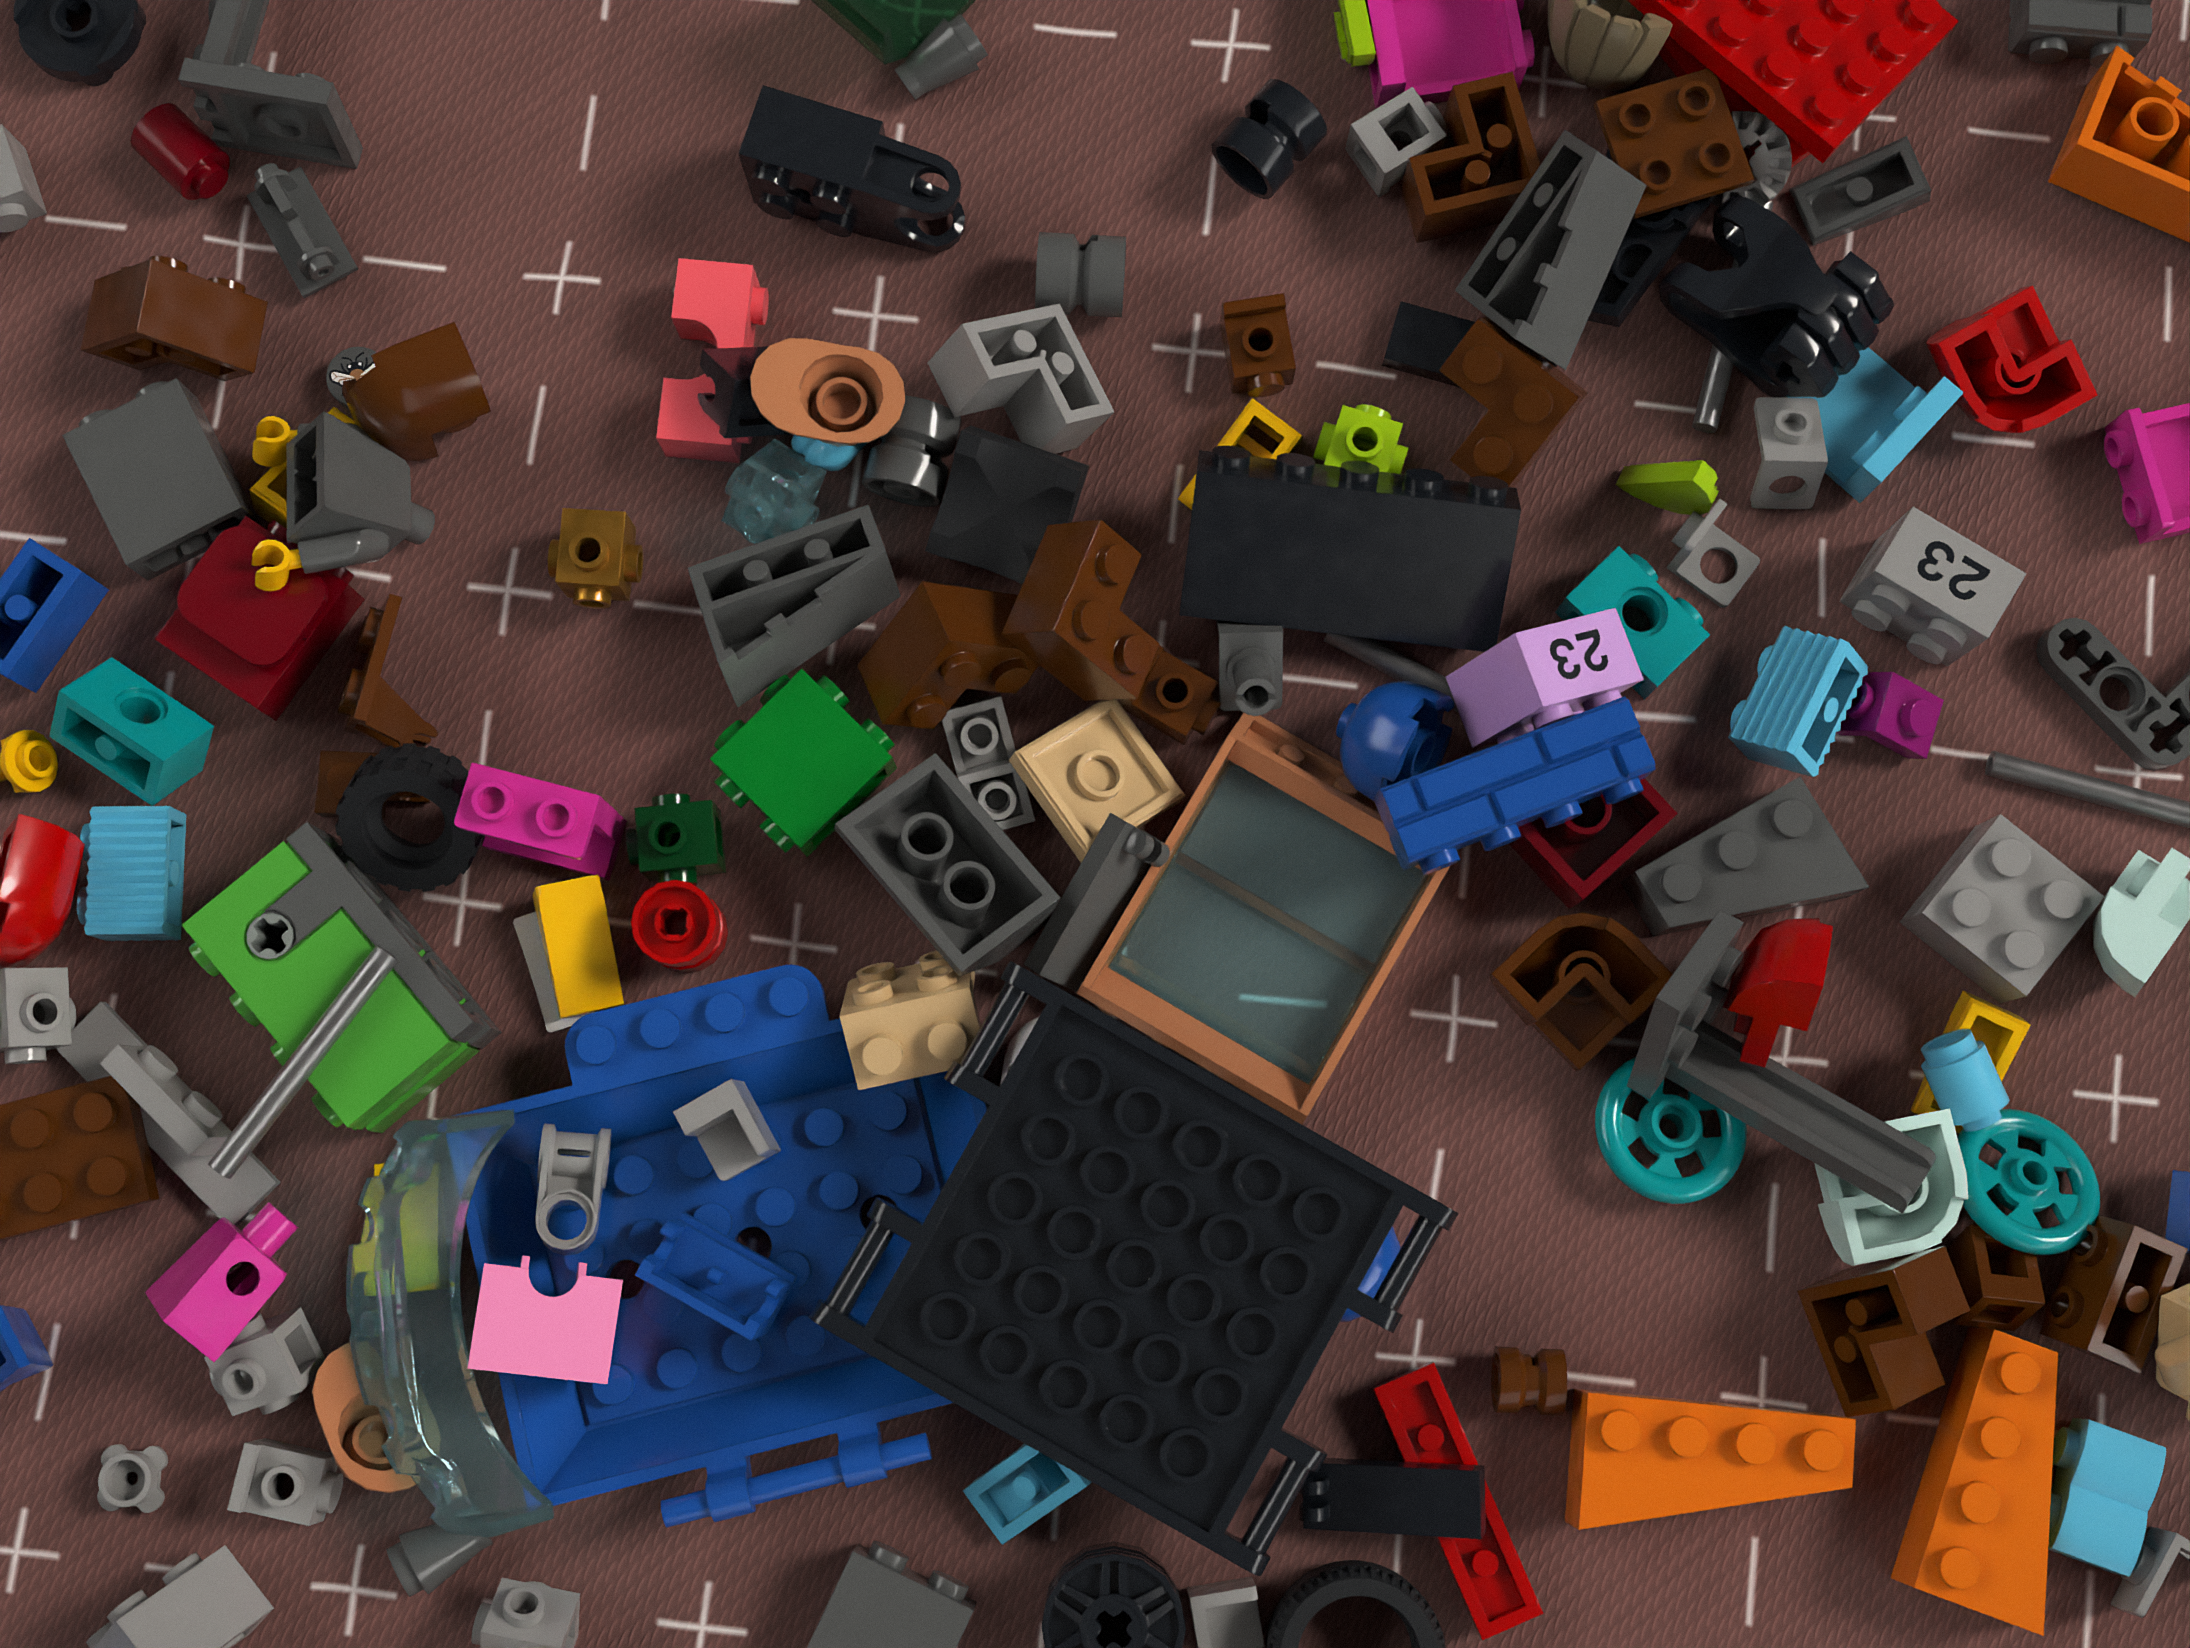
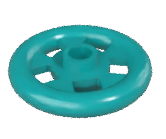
(1662, 1179)
(2024, 1197)

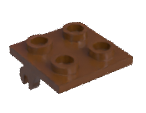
(1675, 140)
(368, 699)

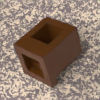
(1255, 321)
(1179, 718)
(1997, 1281)

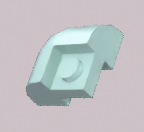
(2142, 918)
(1872, 1231)

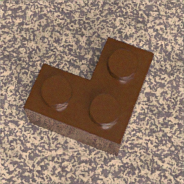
(1483, 169)
(172, 316)
(1523, 398)
(1072, 617)
(937, 649)
(1875, 1325)

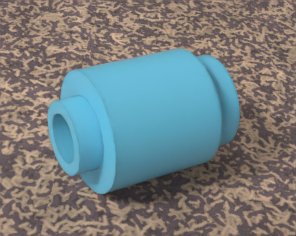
(1964, 1079)

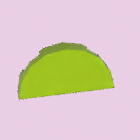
(1354, 33)
(1672, 485)

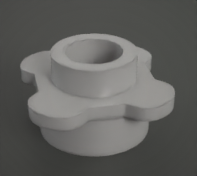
(113, 1483)

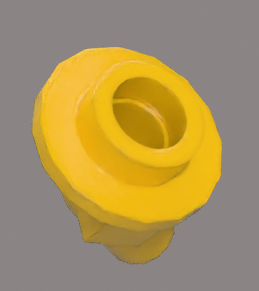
(22, 761)

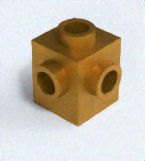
(595, 557)

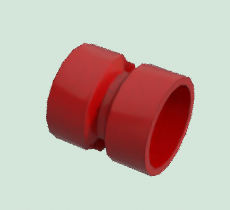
(679, 926)

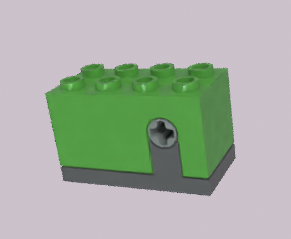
(292, 942)

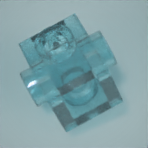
(772, 493)

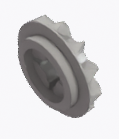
(1770, 163)

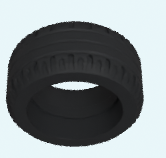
(1349, 1579)

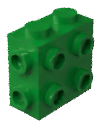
(802, 761)

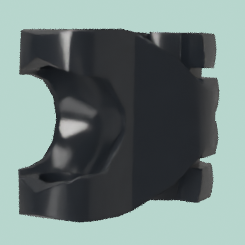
(1778, 310)

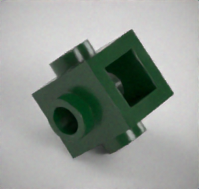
(699, 846)

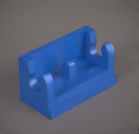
(717, 1276)

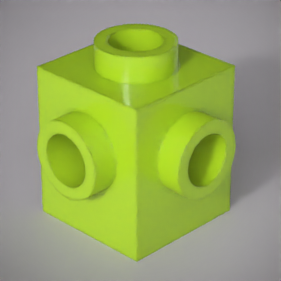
(1365, 436)

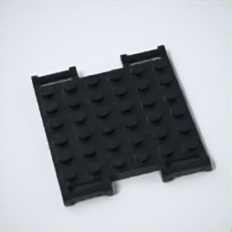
(1134, 1268)

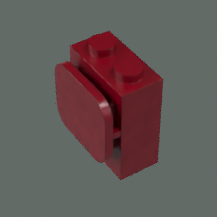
(254, 638)

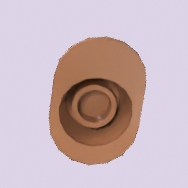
(827, 391)
(352, 1428)

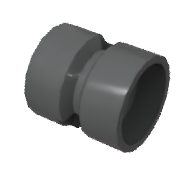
(1081, 273)
(909, 459)

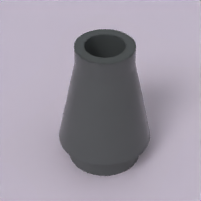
(942, 57)
(431, 1556)

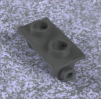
(300, 228)

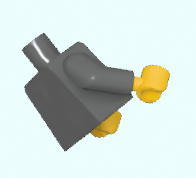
(343, 498)

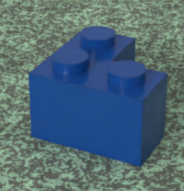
(41, 612)

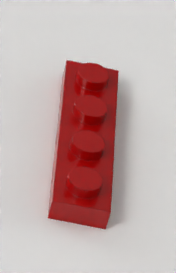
(1484, 1568)

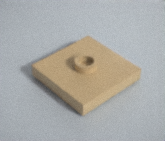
(1095, 769)

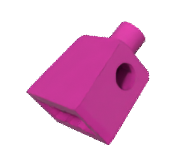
(209, 1302)

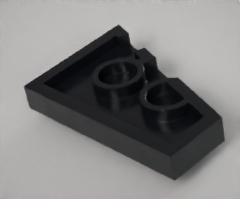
(1641, 257)

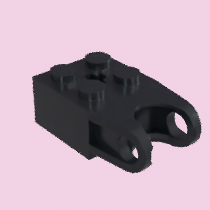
(845, 173)

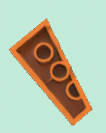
(2130, 147)
(1684, 1456)
(1987, 1484)

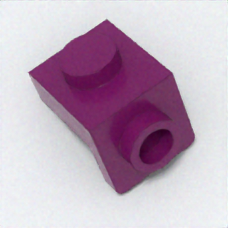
(1893, 714)

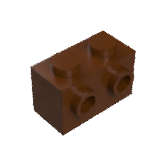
(2113, 1292)

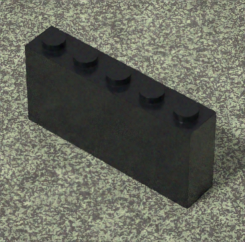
(1349, 549)

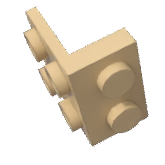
(908, 1020)

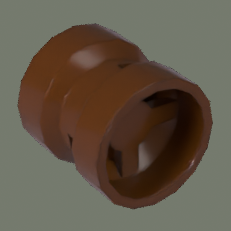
(1529, 1380)

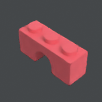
(715, 306)

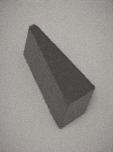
(1862, 192)

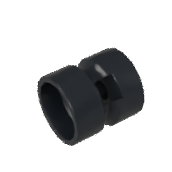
(1276, 129)

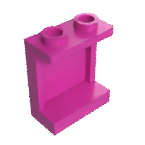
(1444, 45)
(2153, 469)
(541, 821)

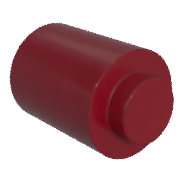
(181, 152)

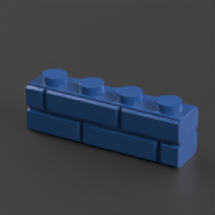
(1515, 784)

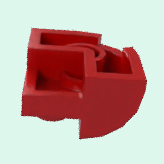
(2011, 365)
(36, 887)
(1778, 983)

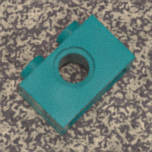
(1632, 582)
(131, 731)

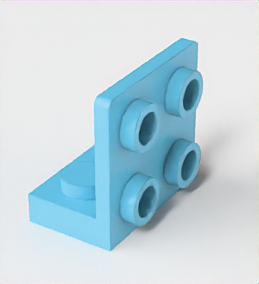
(1876, 421)

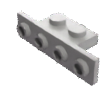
(177, 1121)

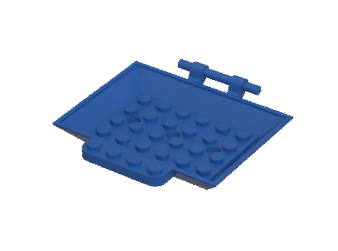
(678, 1381)

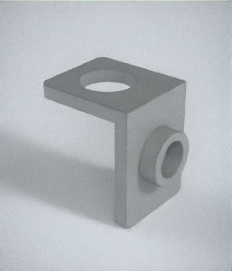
(1789, 446)
(1700, 536)
(2150, 1570)

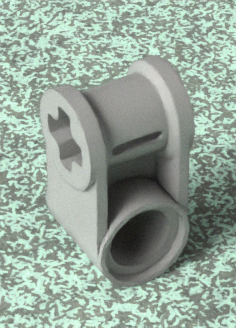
(571, 1182)

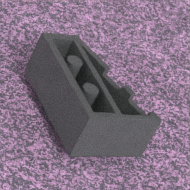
(1555, 249)
(791, 597)
(1748, 865)

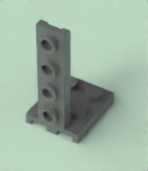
(261, 108)
(1772, 1098)

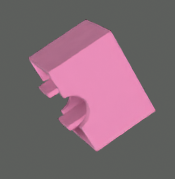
(542, 1334)

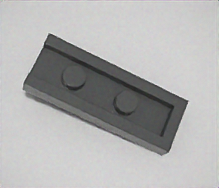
(1095, 901)

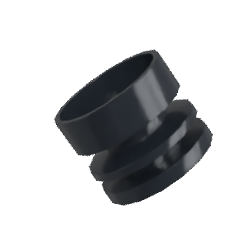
(1114, 1580)

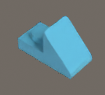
(1022, 1491)

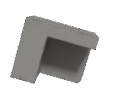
(728, 1128)
(1226, 1614)

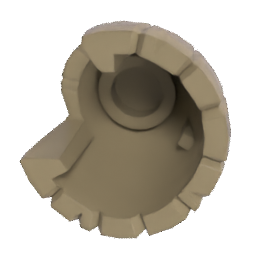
(1604, 42)

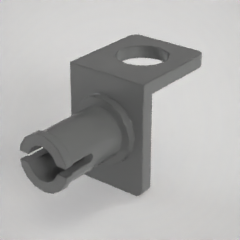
(1250, 667)

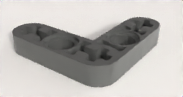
(2147, 707)

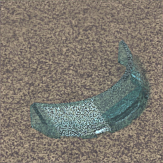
(412, 1334)

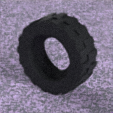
(378, 848)

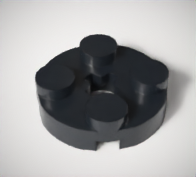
(85, 54)

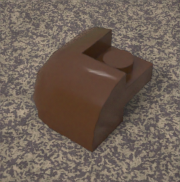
(417, 392)
(1580, 983)

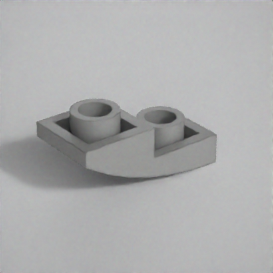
(981, 754)

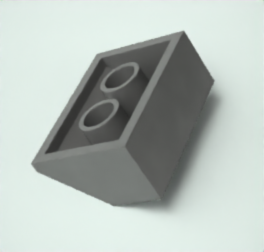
(949, 867)

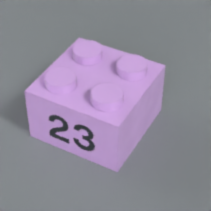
(1544, 677)

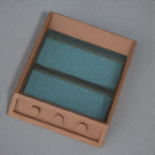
(1264, 921)

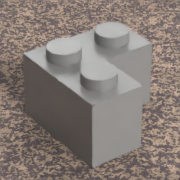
(1031, 369)
(201, 1607)

